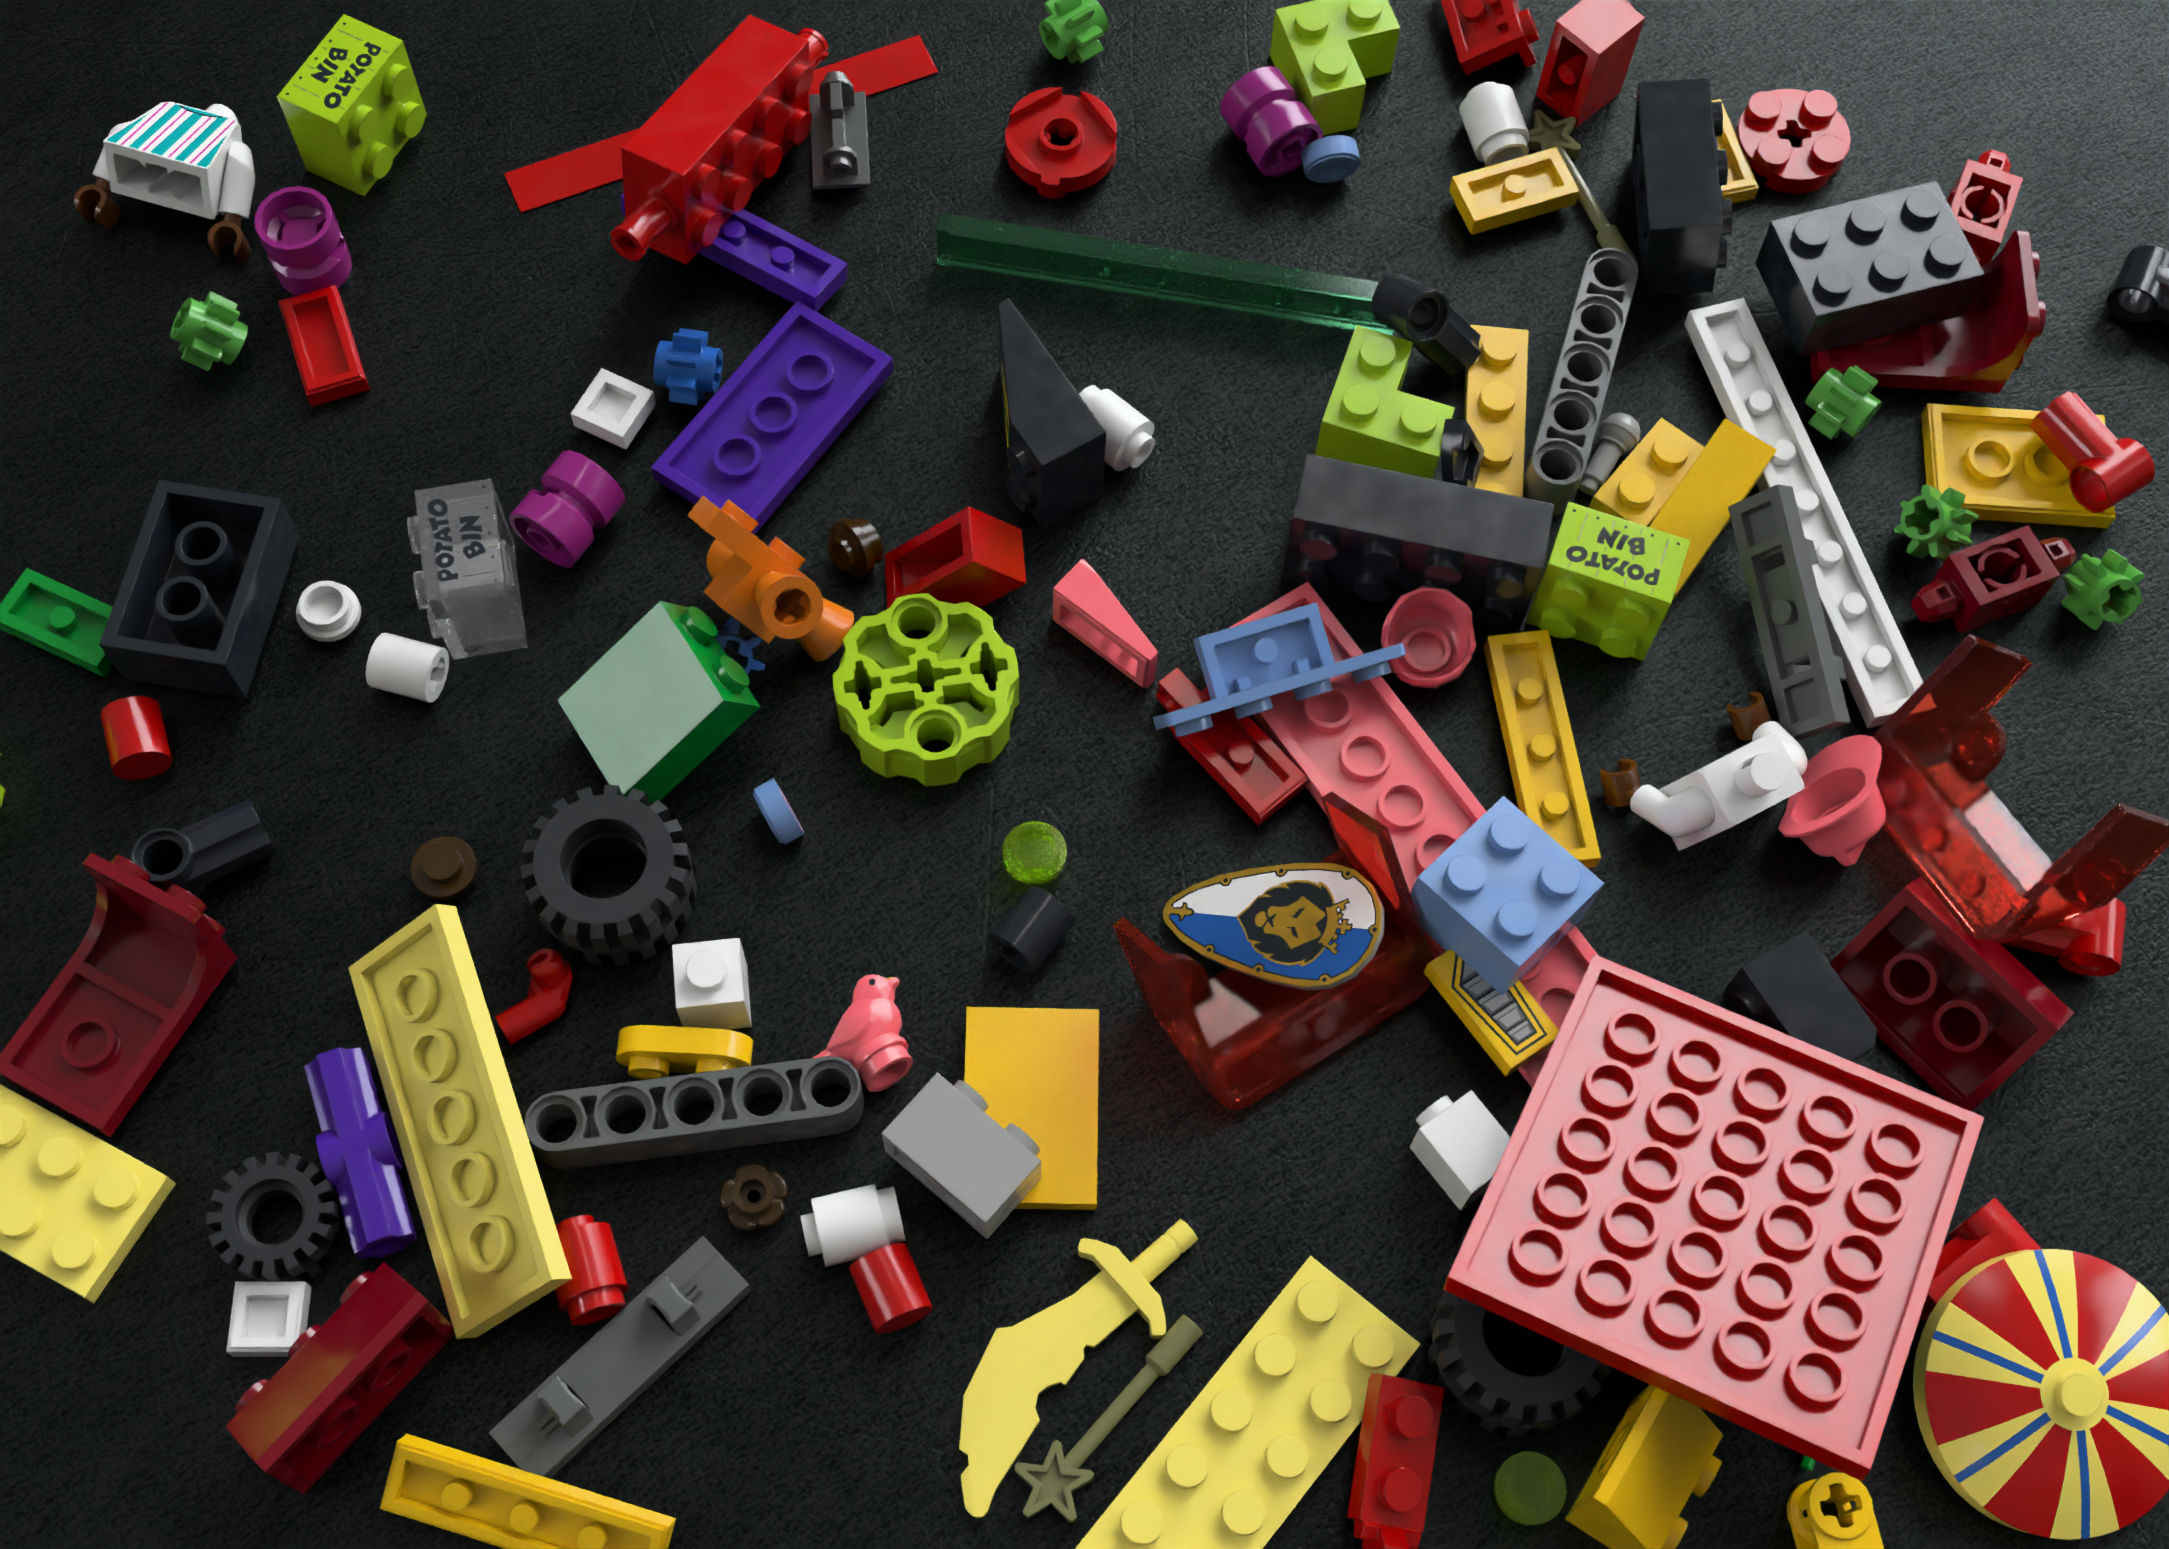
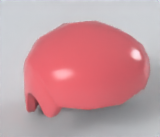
(1435, 636)

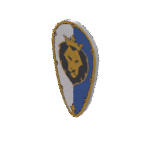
(1283, 923)

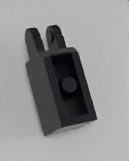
(1804, 998)

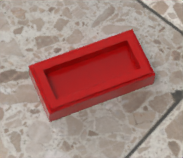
(323, 345)

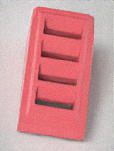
(1098, 620)

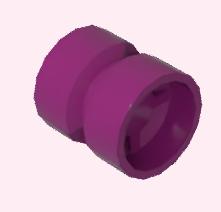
(1270, 120)
(302, 240)
(573, 502)

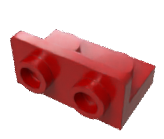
(1490, 31)

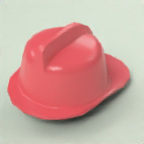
(1839, 801)

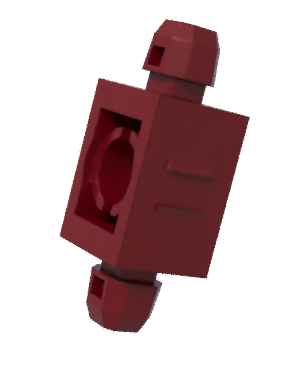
(2018, 555)

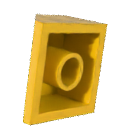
(1648, 1474)

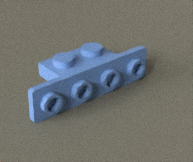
(1268, 658)

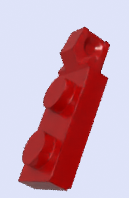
(1235, 752)
(1394, 1462)

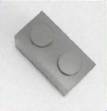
(964, 1153)

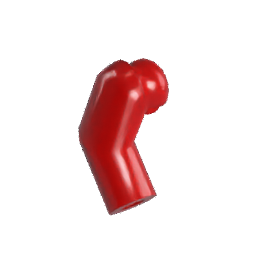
(545, 997)

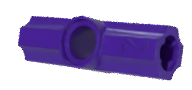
(360, 1153)

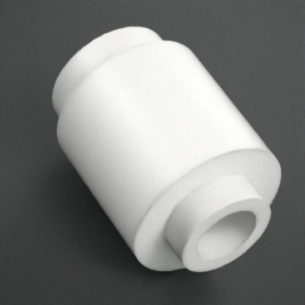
(1494, 123)
(1127, 430)
(852, 1223)

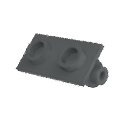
(839, 135)

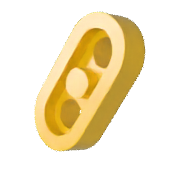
(657, 1050)

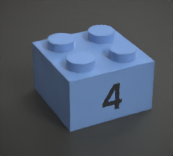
(1503, 895)

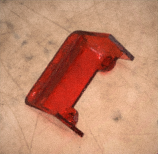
(1962, 833)
(1257, 1034)

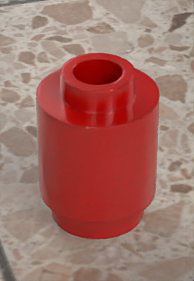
(595, 1271)

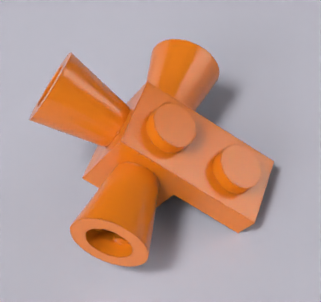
(764, 585)

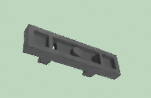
(1789, 612)
(620, 1361)

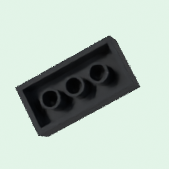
(1402, 531)

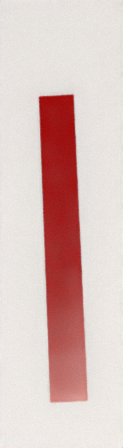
(602, 161)

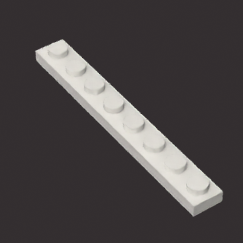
(1854, 609)

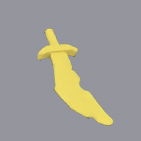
(1047, 1352)

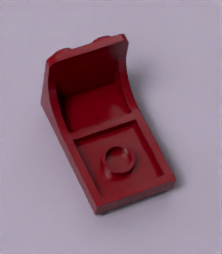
(1961, 352)
(119, 997)

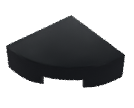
(1460, 453)

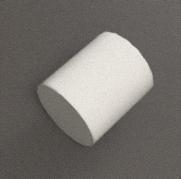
(407, 667)

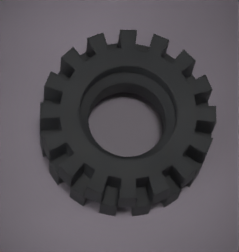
(244, 1196)

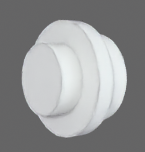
(328, 611)

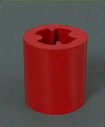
(136, 737)
(890, 1288)

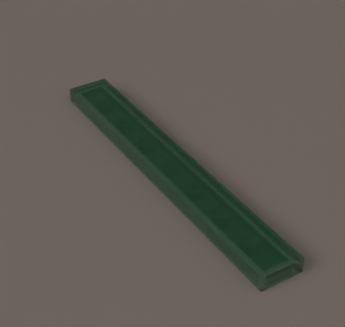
(1156, 273)

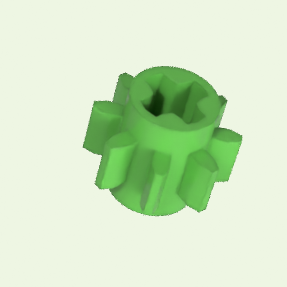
(1073, 29)
(209, 331)
(1843, 402)
(1936, 523)
(2102, 589)

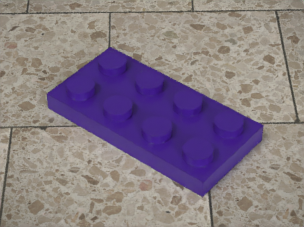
(774, 415)

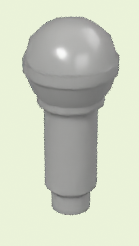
(1616, 437)

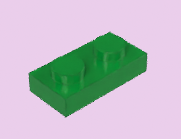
(57, 620)

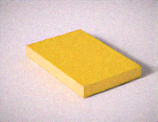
(2001, 466)
(1043, 1078)

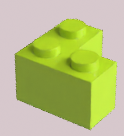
(1329, 52)
(1373, 419)

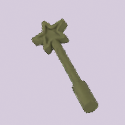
(1556, 134)
(1060, 1475)

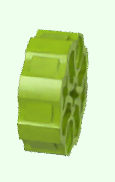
(905, 717)

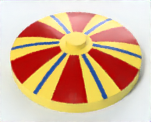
(2048, 1393)

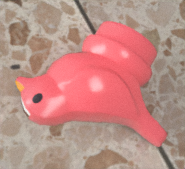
(870, 1034)

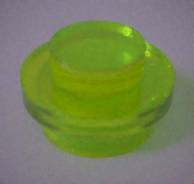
(1034, 852)
(1530, 1488)

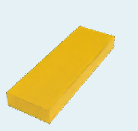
(1716, 480)

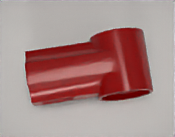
(2099, 464)
(2085, 943)
(1976, 1240)

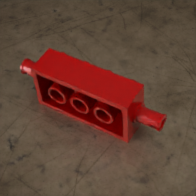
(716, 140)

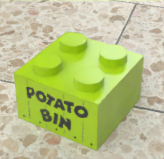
(353, 105)
(1607, 582)

